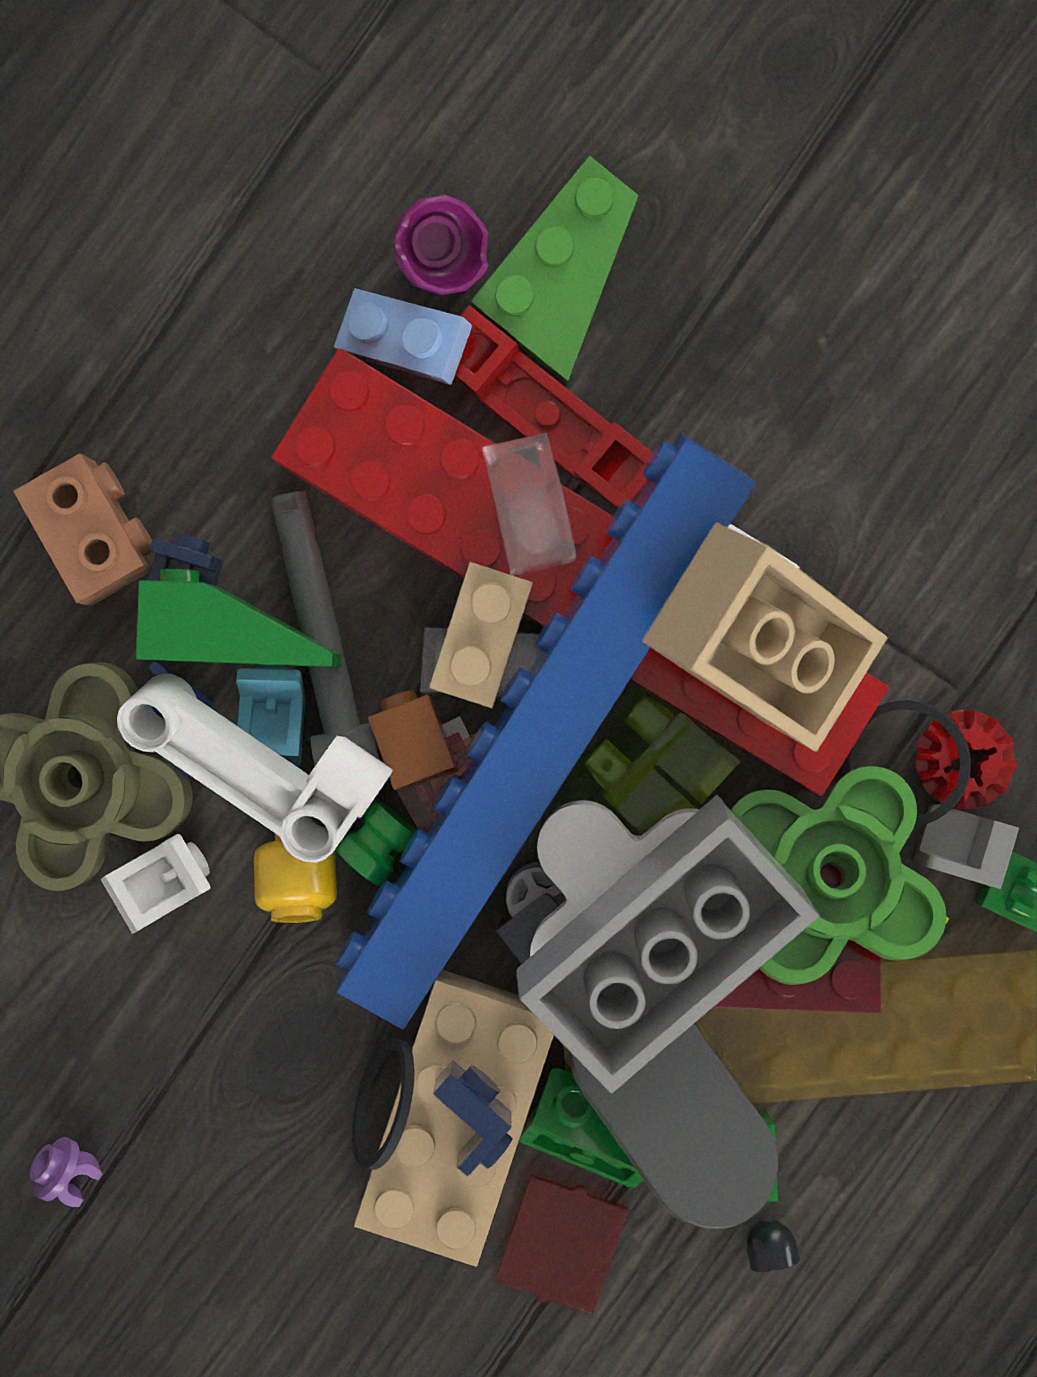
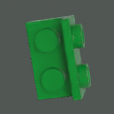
(572, 1130)

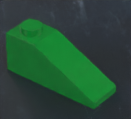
(208, 624)

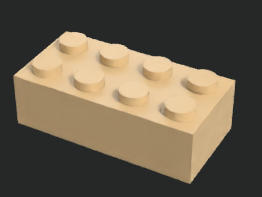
(420, 1190)

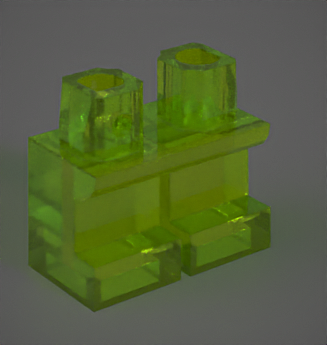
(676, 748)

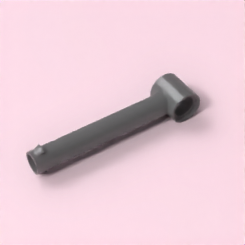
(318, 621)

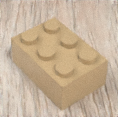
(765, 636)

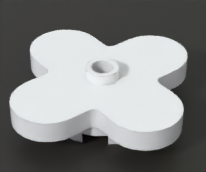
(587, 853)

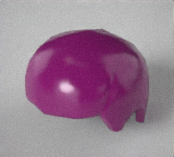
(440, 245)

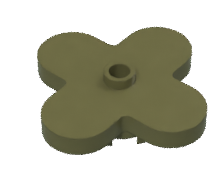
(121, 789)

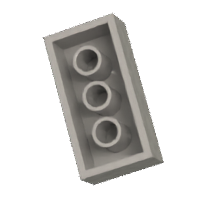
(664, 945)

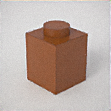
(412, 740)

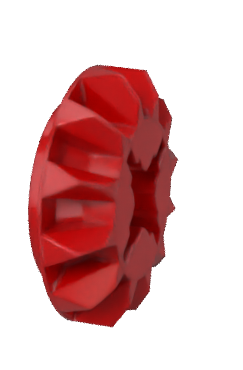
(938, 750)

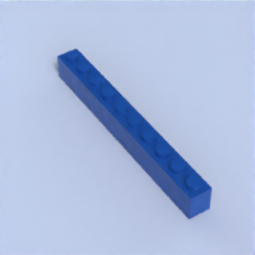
(540, 733)

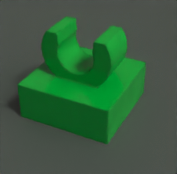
(1018, 893)

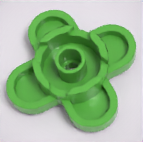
(861, 835)

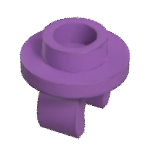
(55, 1168)

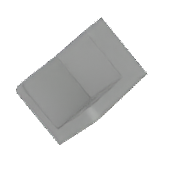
(967, 846)

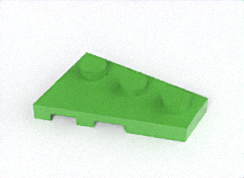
(559, 268)

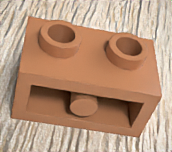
(86, 528)

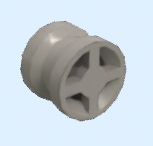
(524, 879)

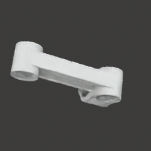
(251, 772)

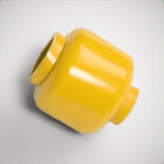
(290, 887)

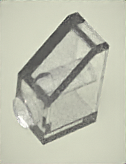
(529, 504)

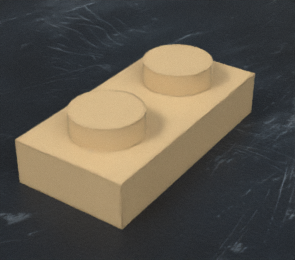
(481, 635)

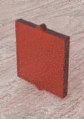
(562, 1244)

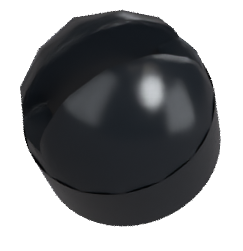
(771, 1247)

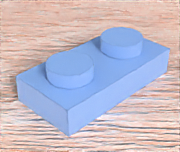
(403, 336)

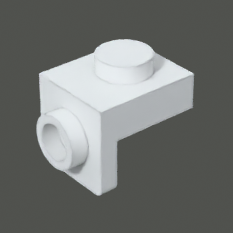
(158, 882)

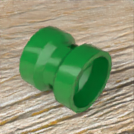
(375, 845)

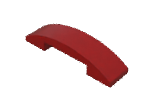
(535, 403)

